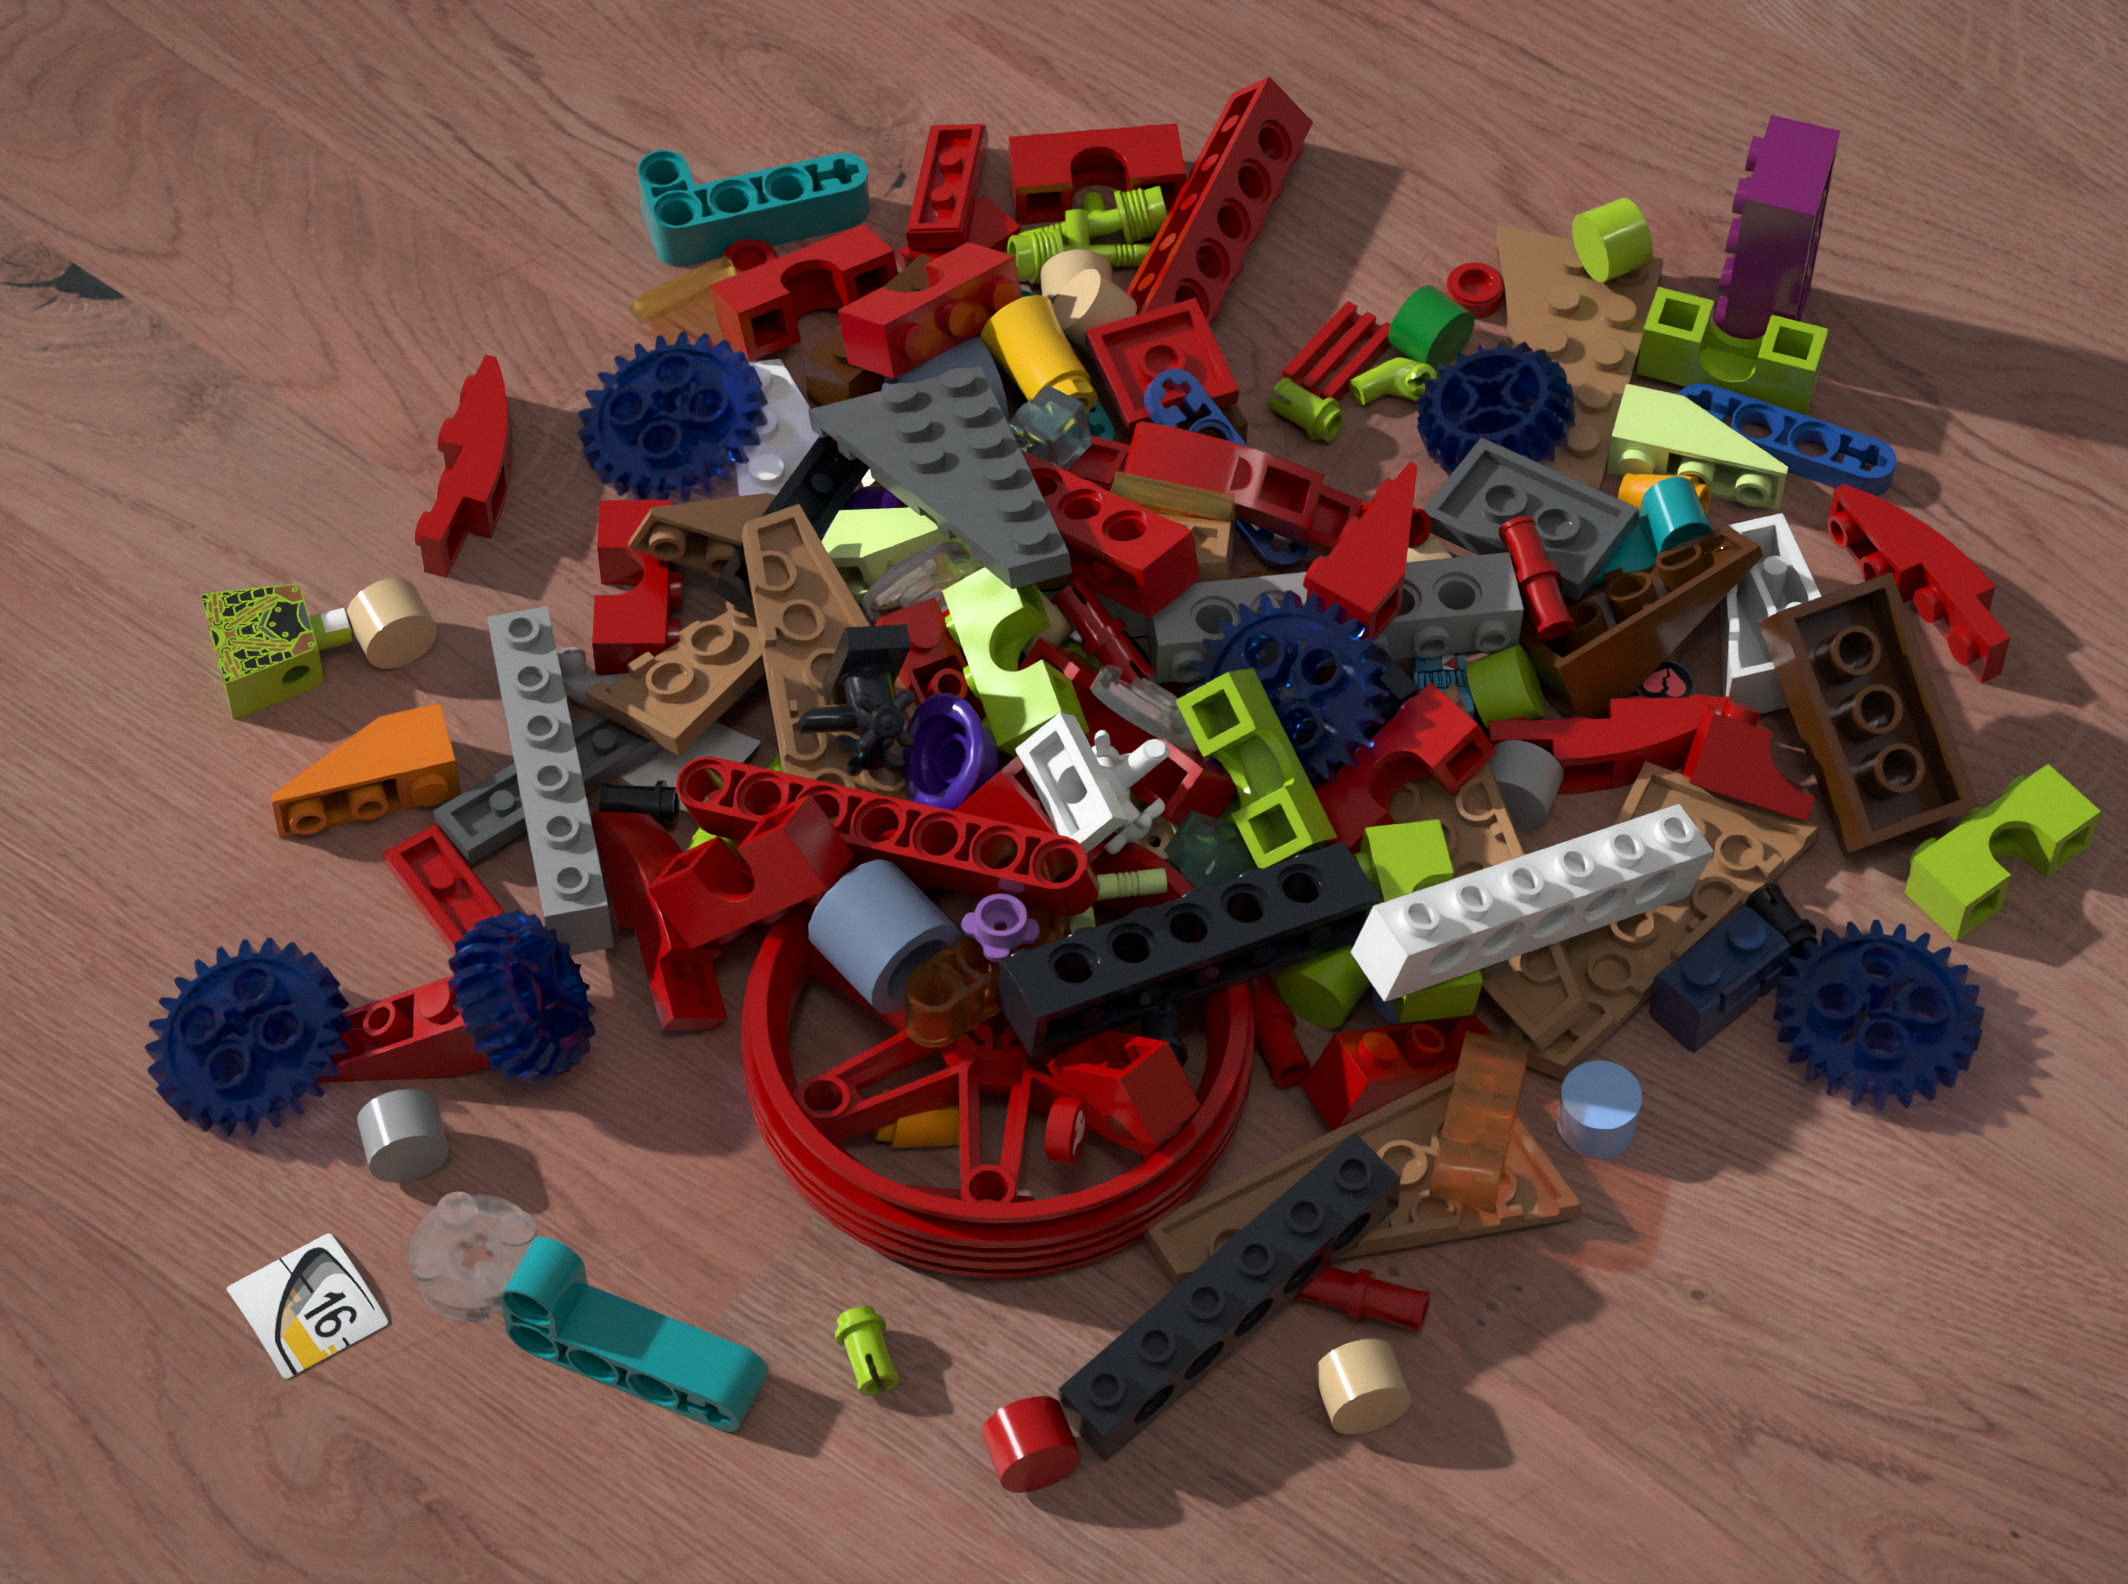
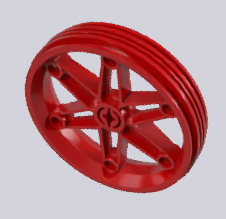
(968, 1234)

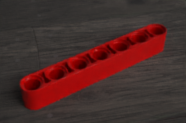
(918, 835)

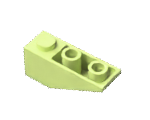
(1675, 436)
(874, 540)

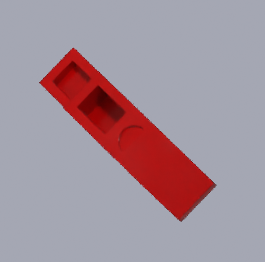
(475, 472)
(1265, 487)
(1926, 569)
(1614, 749)
(680, 979)

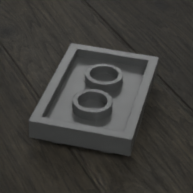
(1574, 521)

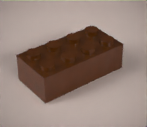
(1867, 713)

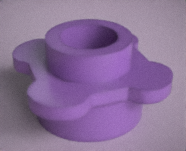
(1005, 912)

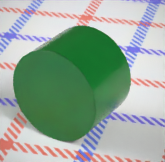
(1431, 327)

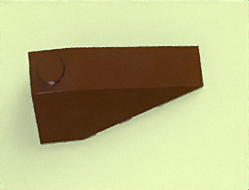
(1635, 622)

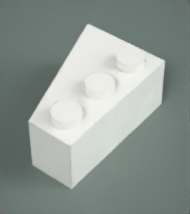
(1770, 586)

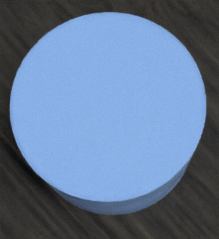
(1599, 1109)

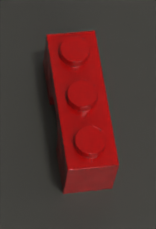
(1055, 166)
(762, 304)
(902, 330)
(641, 618)
(1423, 741)
(789, 857)

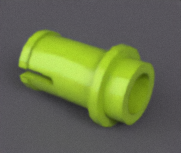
(1317, 416)
(866, 1347)

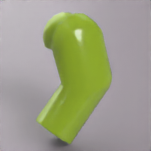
(1395, 377)

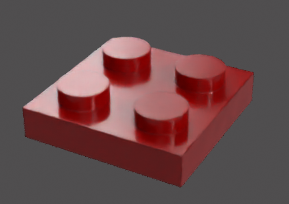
(1144, 345)

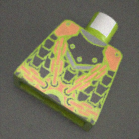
(269, 644)

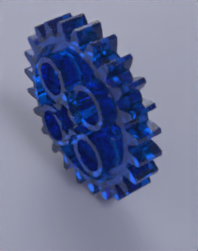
(673, 418)
(1339, 705)
(248, 1037)
(1918, 1047)

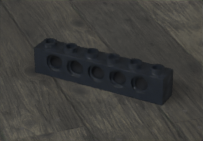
(1184, 948)
(1229, 1297)

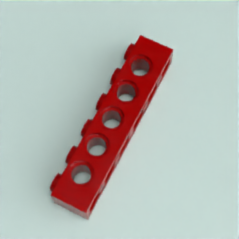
(1223, 201)
(1116, 542)

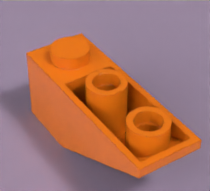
(381, 769)

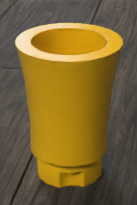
(1035, 351)

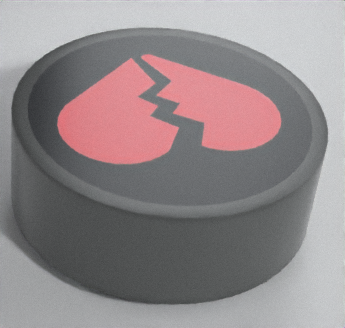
(1668, 681)

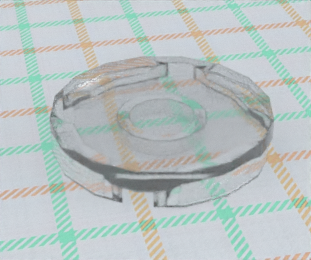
(918, 580)
(1144, 706)

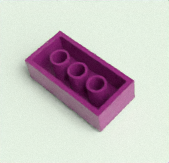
(1777, 227)

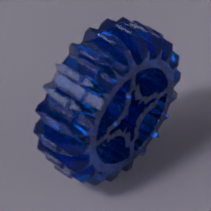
(1495, 400)
(521, 997)

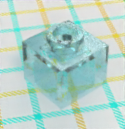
(1052, 427)
(1209, 850)

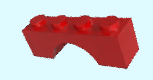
(1182, 780)

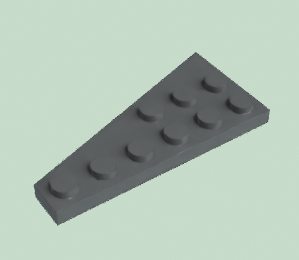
(954, 457)

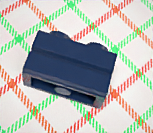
(1719, 978)

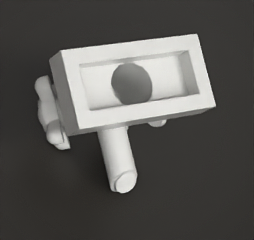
(1088, 786)

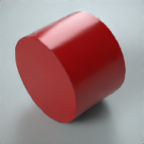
(1031, 1444)

